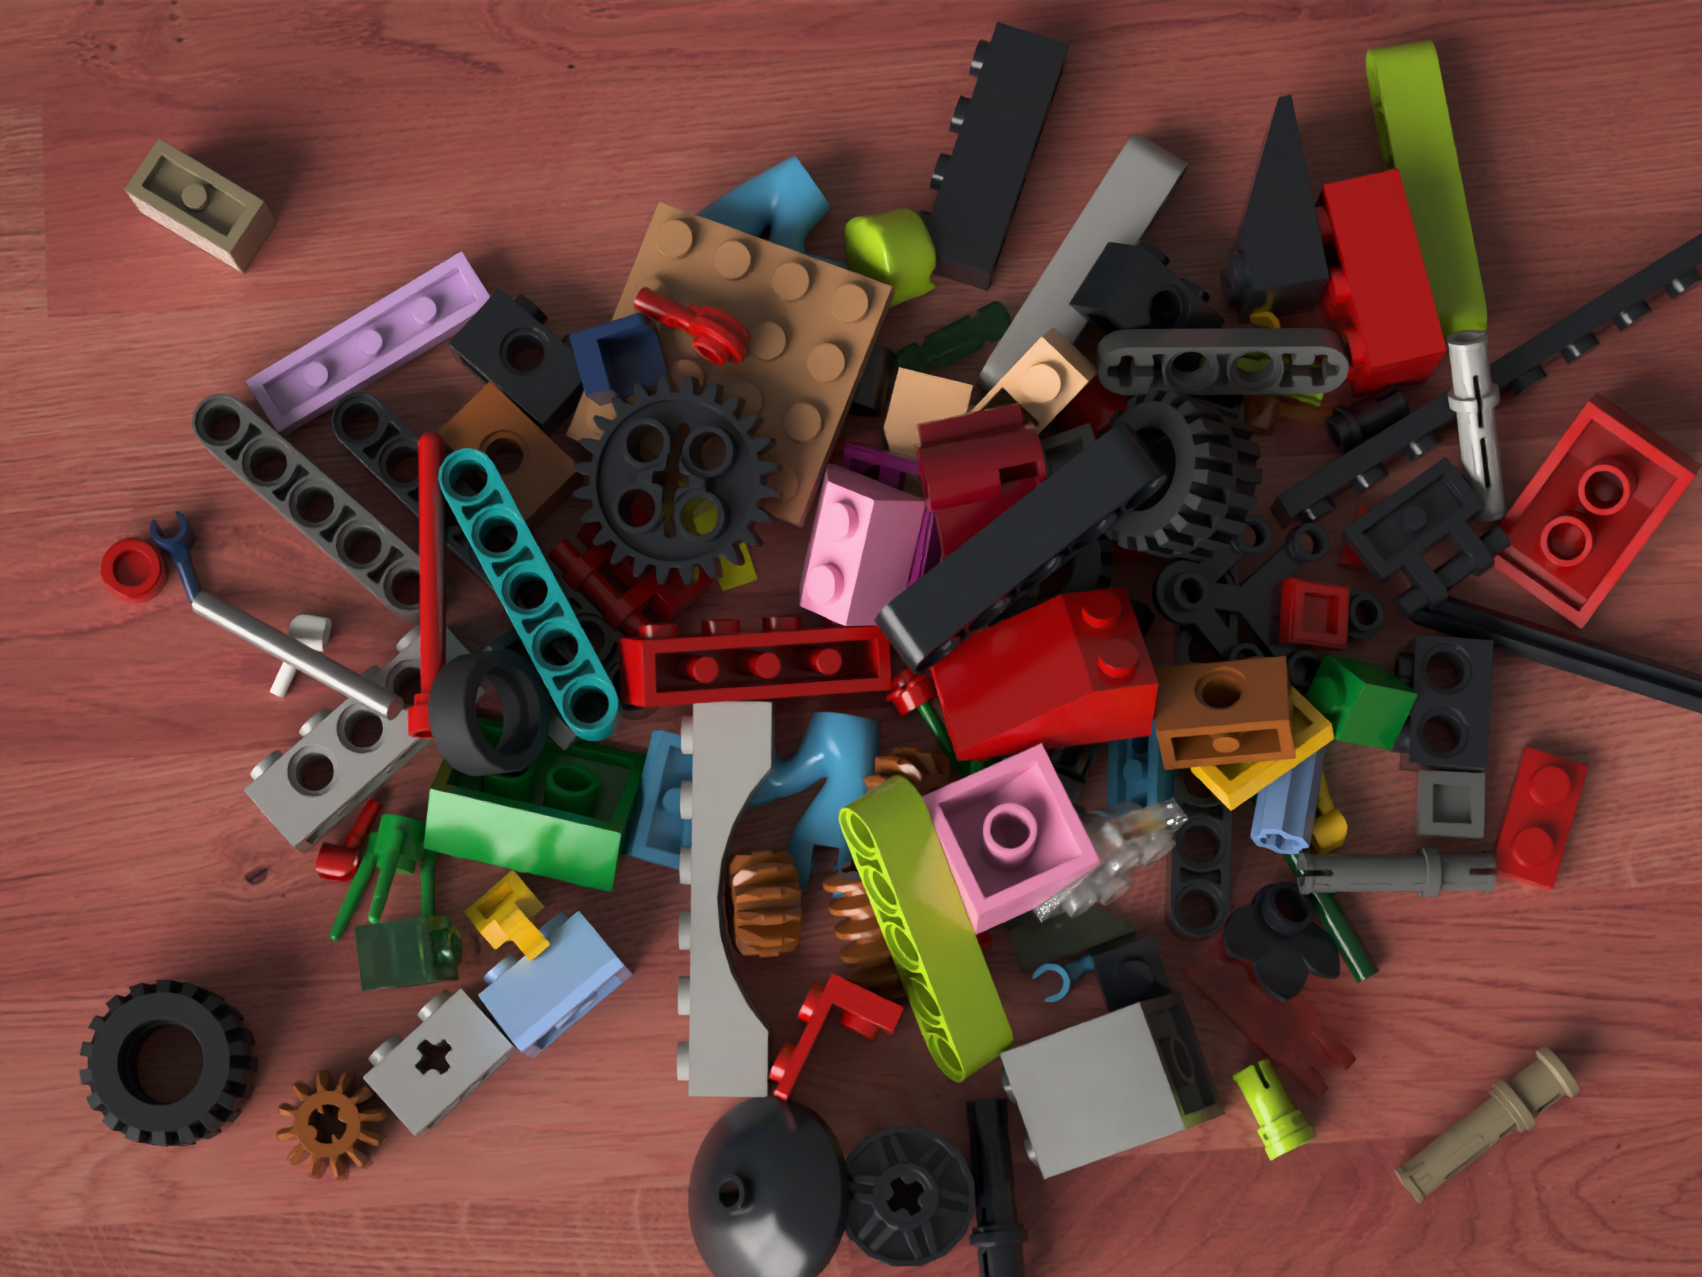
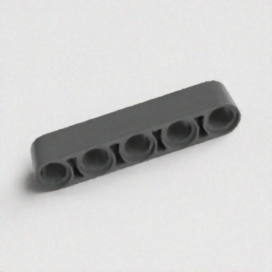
(298, 487)

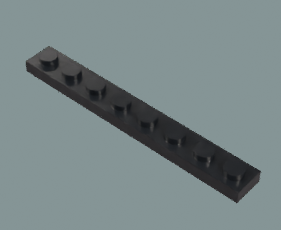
(1516, 371)

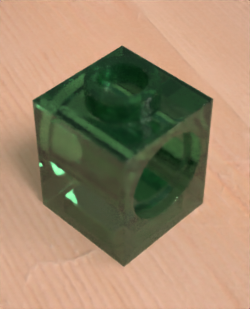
(408, 953)

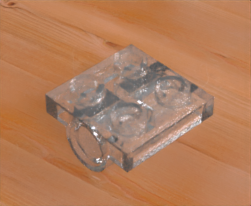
(1123, 840)

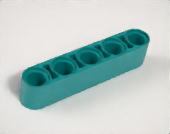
(514, 568)

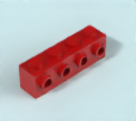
(750, 663)

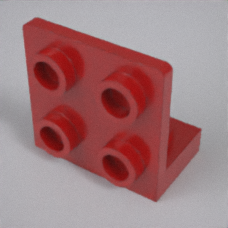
(862, 1014)

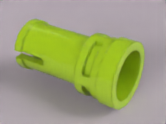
(1280, 1124)

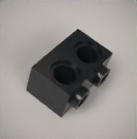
(1460, 708)

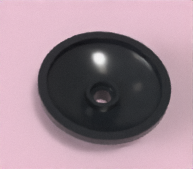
(768, 1191)

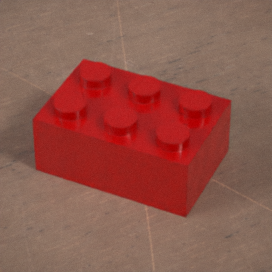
(1377, 284)

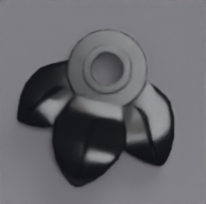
(1281, 940)

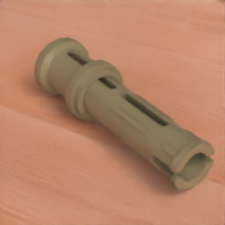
(1511, 1107)

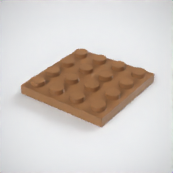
(805, 350)

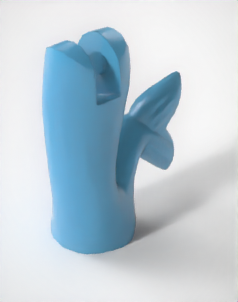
(775, 198)
(835, 749)

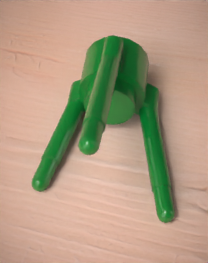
(394, 850)

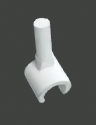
(311, 631)

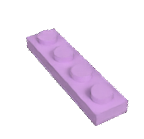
(369, 345)

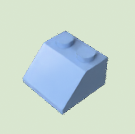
(556, 989)

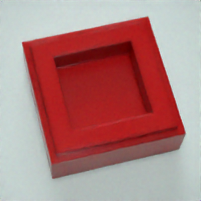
(1314, 614)

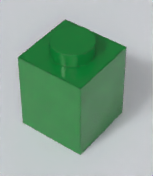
(1361, 701)

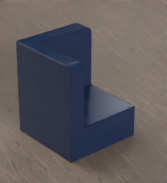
(619, 356)

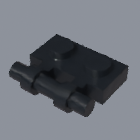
(1414, 522)

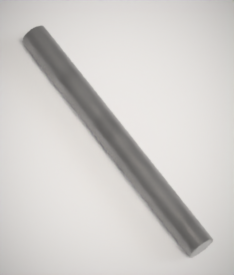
(298, 655)

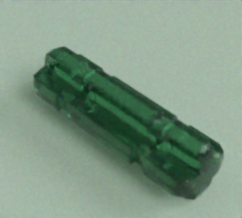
(955, 340)

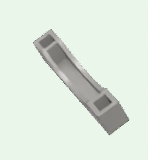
(727, 1033)

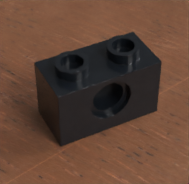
(1124, 284)
(493, 339)

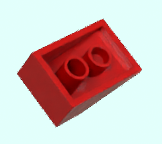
(1591, 509)
(1050, 677)

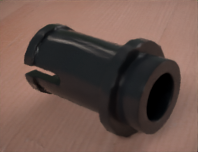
(1358, 422)

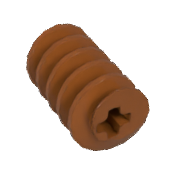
(869, 946)

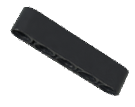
(1021, 548)

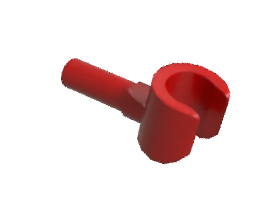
(341, 862)

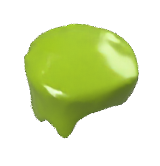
(892, 250)

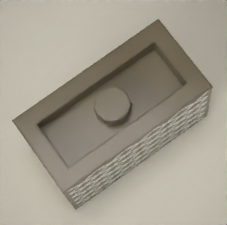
(201, 205)

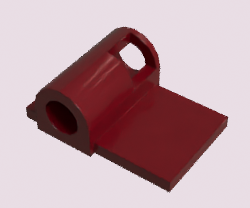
(976, 469)

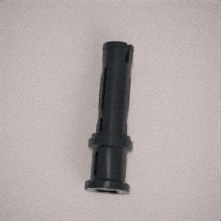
(997, 1233)

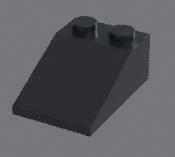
(1278, 243)

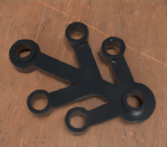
(1255, 598)

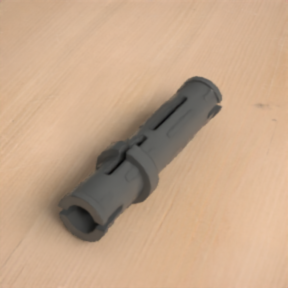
(1397, 872)

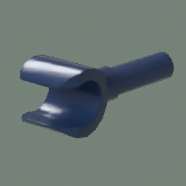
(179, 550)

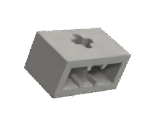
(427, 1097)

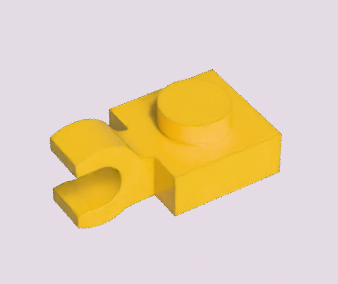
(508, 915)

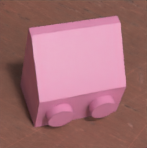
(858, 547)
(1010, 837)

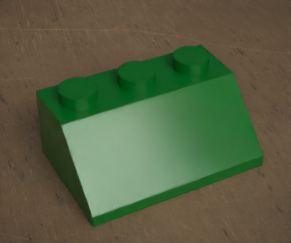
(551, 820)

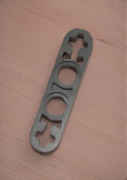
(1223, 350)

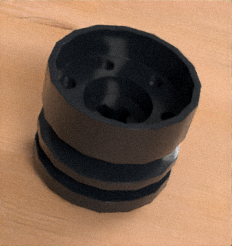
(945, 1203)

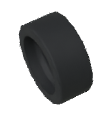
(455, 717)

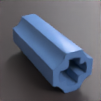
(1288, 808)

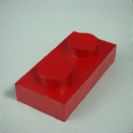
(1538, 818)

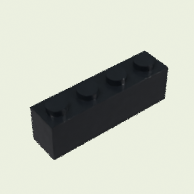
(992, 152)

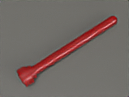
(431, 579)

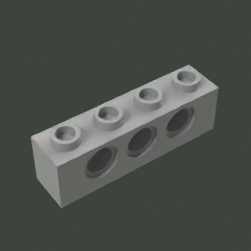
(358, 772)

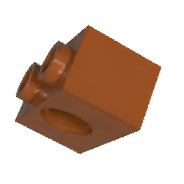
(495, 424)
(1225, 712)

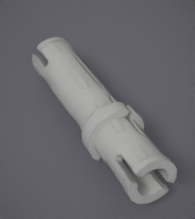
(1475, 403)

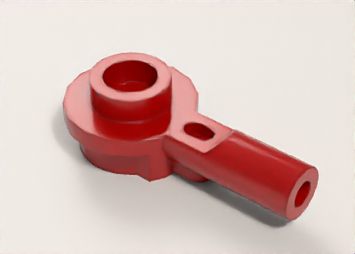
(715, 332)

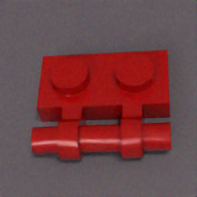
(624, 610)

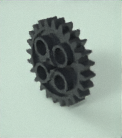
(621, 474)

